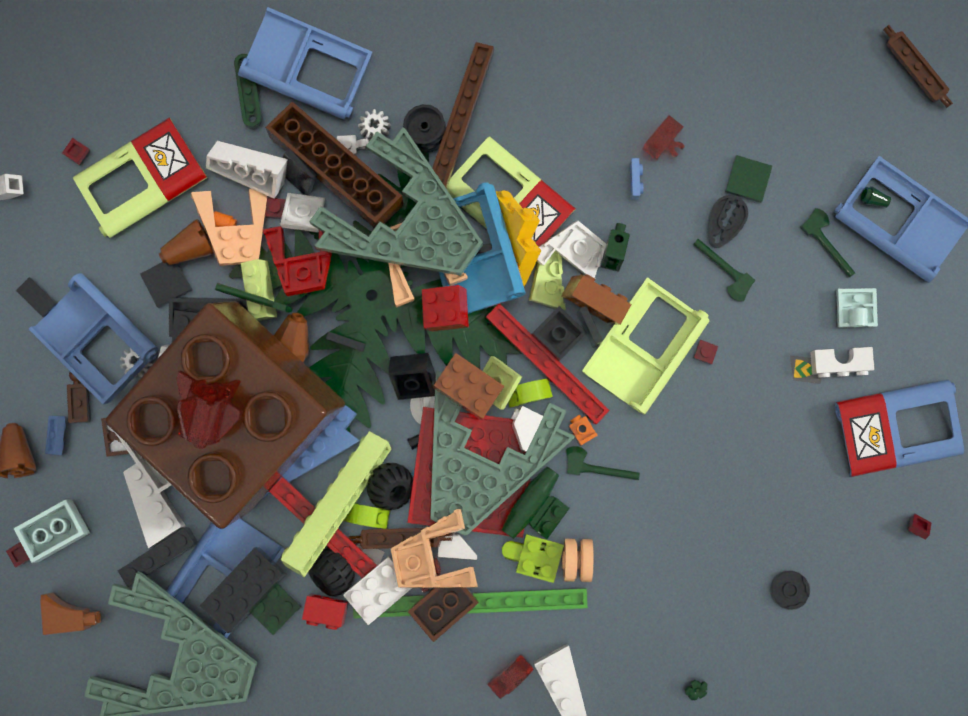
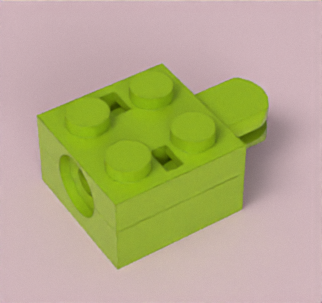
(535, 557)

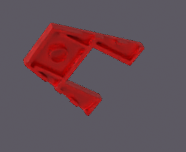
(297, 273)

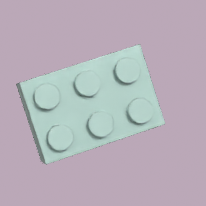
(51, 530)

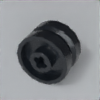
(425, 127)

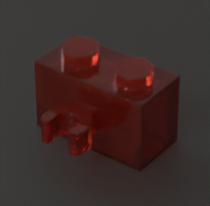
(664, 138)

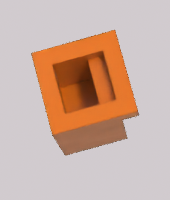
(579, 436)

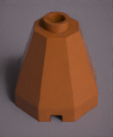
(294, 335)

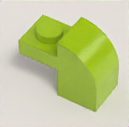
(530, 392)
(368, 516)

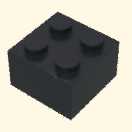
(559, 333)
(412, 376)

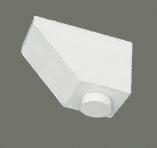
(525, 426)
(456, 548)

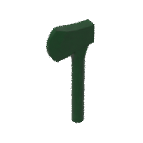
(813, 226)
(742, 281)
(251, 297)
(575, 465)

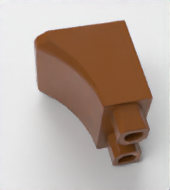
(63, 617)

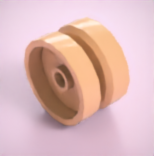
(576, 560)

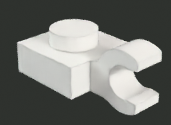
(352, 143)

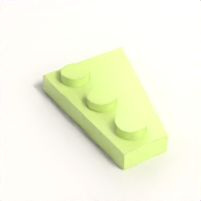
(548, 283)

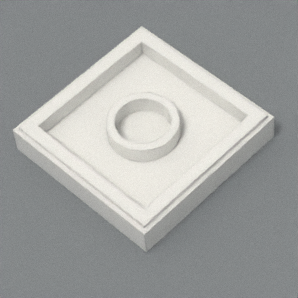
(300, 210)

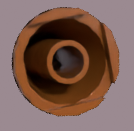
(187, 245)
(15, 453)

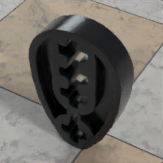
(736, 222)

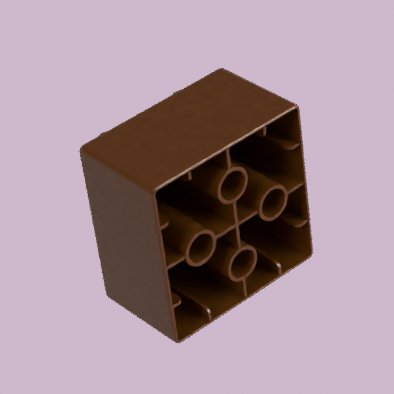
(280, 402)

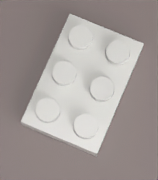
(375, 591)

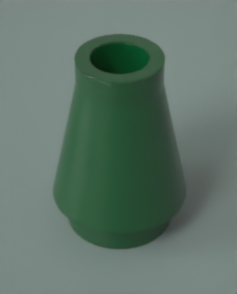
(872, 196)

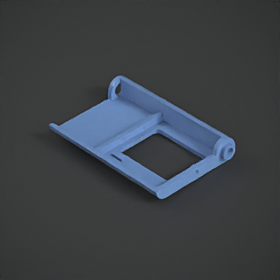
(925, 235)
(73, 326)

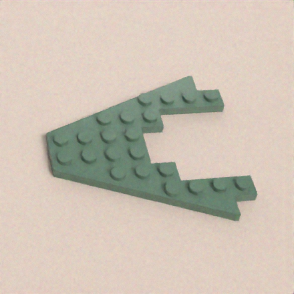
(431, 236)
(478, 484)
(206, 667)

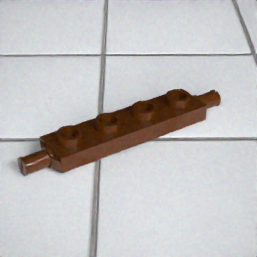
(917, 66)
(391, 537)

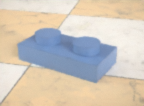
(636, 170)
(55, 435)

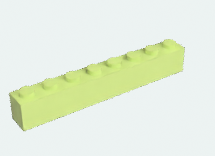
(335, 504)

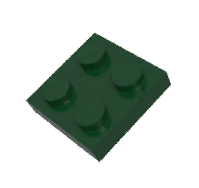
(275, 609)

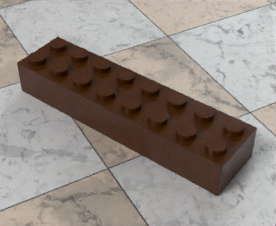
(335, 165)

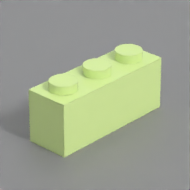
(258, 282)

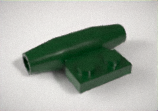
(536, 507)

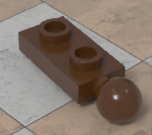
(77, 401)

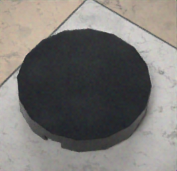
(790, 590)

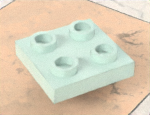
(857, 307)

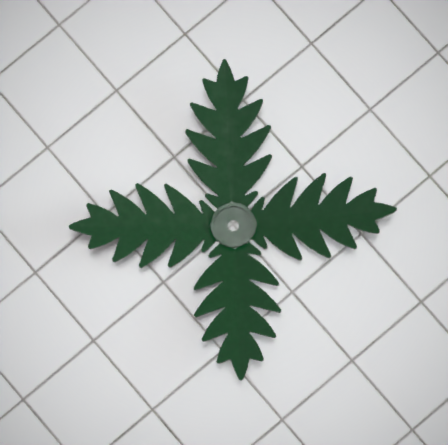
(348, 365)

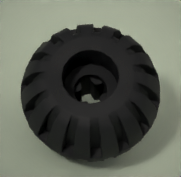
(390, 486)
(331, 573)

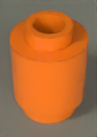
(224, 220)

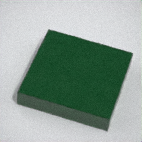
(748, 178)

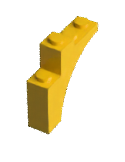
(520, 227)

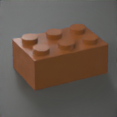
(598, 299)
(468, 386)

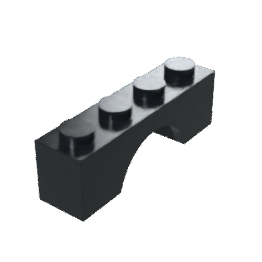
(159, 555)

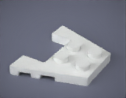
(576, 246)

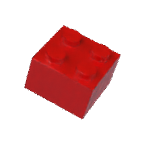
(445, 308)
(325, 611)

